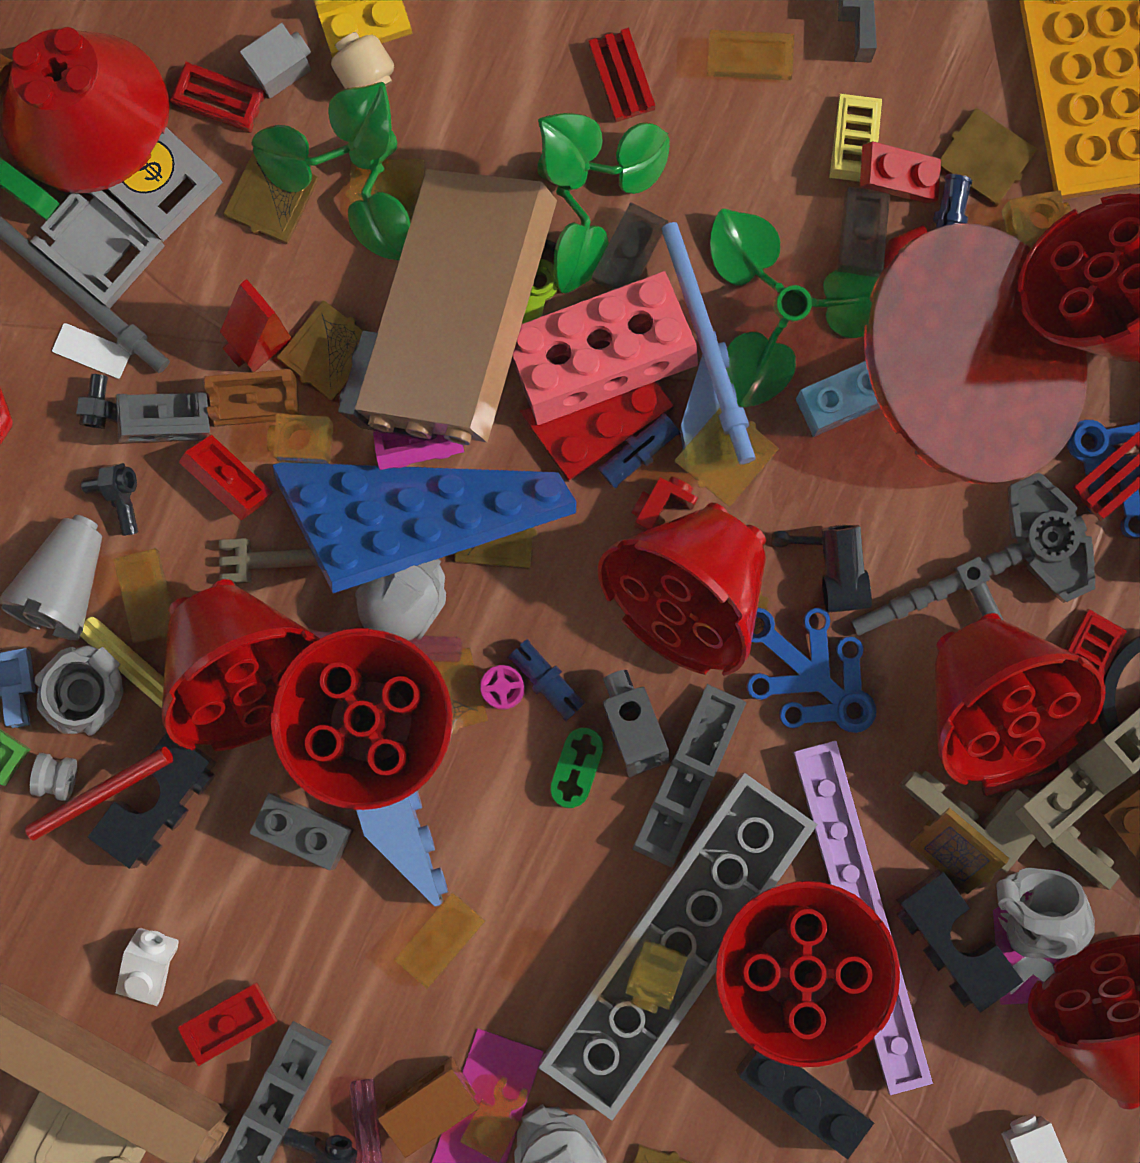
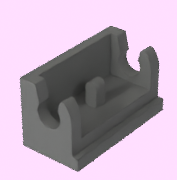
(162, 417)

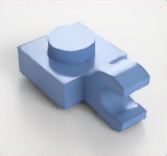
(15, 682)

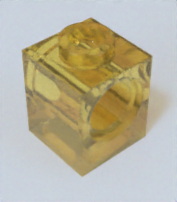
(1017, 215)
(319, 445)
(655, 976)

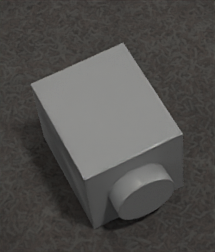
(277, 59)

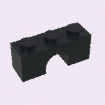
(135, 835)
(978, 975)
(807, 1101)

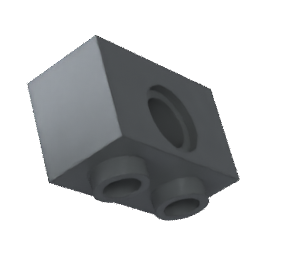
(301, 831)

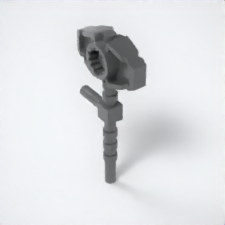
(1047, 537)

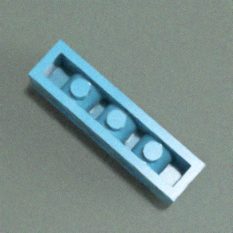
(837, 399)

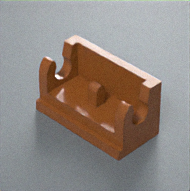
(251, 397)
(427, 1107)

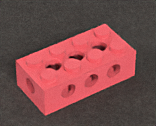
(608, 322)

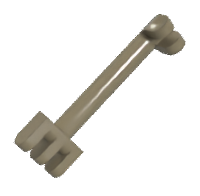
(247, 560)

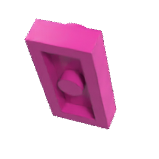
(401, 451)

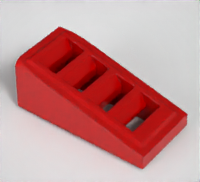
(1109, 649)

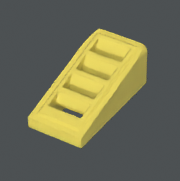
(851, 169)

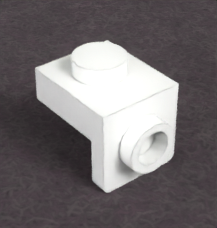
(146, 966)

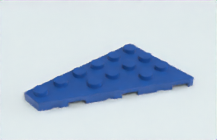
(386, 520)

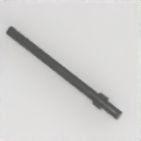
(129, 337)

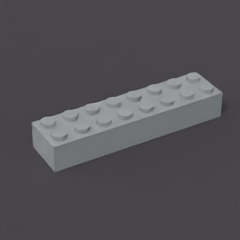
(729, 863)

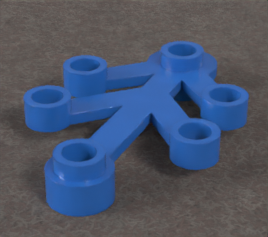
(1104, 441)
(815, 676)

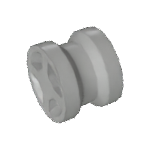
(53, 776)

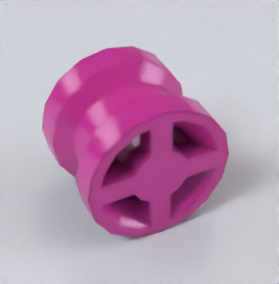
(495, 681)

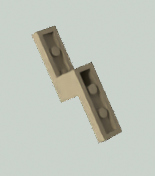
(1084, 782)
(1008, 832)

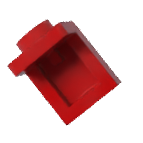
(650, 506)

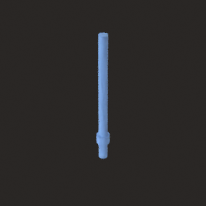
(732, 417)

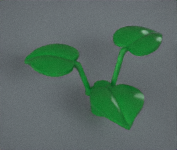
(364, 121)
(567, 149)
(757, 365)

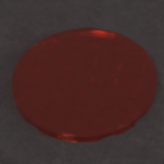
(963, 363)

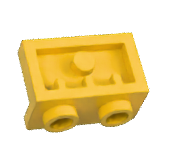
(367, 17)

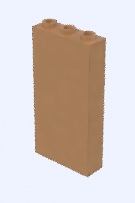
(456, 306)
(107, 1083)

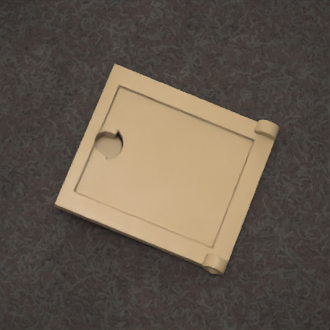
(64, 1136)

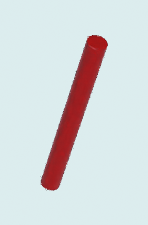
(99, 793)

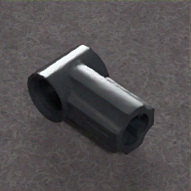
(846, 581)

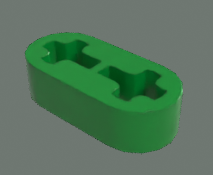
(26, 191)
(566, 764)

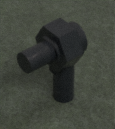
(94, 408)
(116, 485)
(333, 1150)

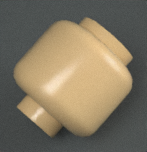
(361, 61)

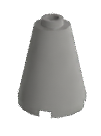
(57, 580)

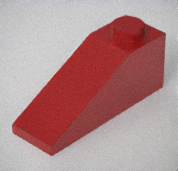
(252, 329)

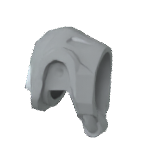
(403, 601)
(79, 690)
(1054, 920)
(555, 1137)

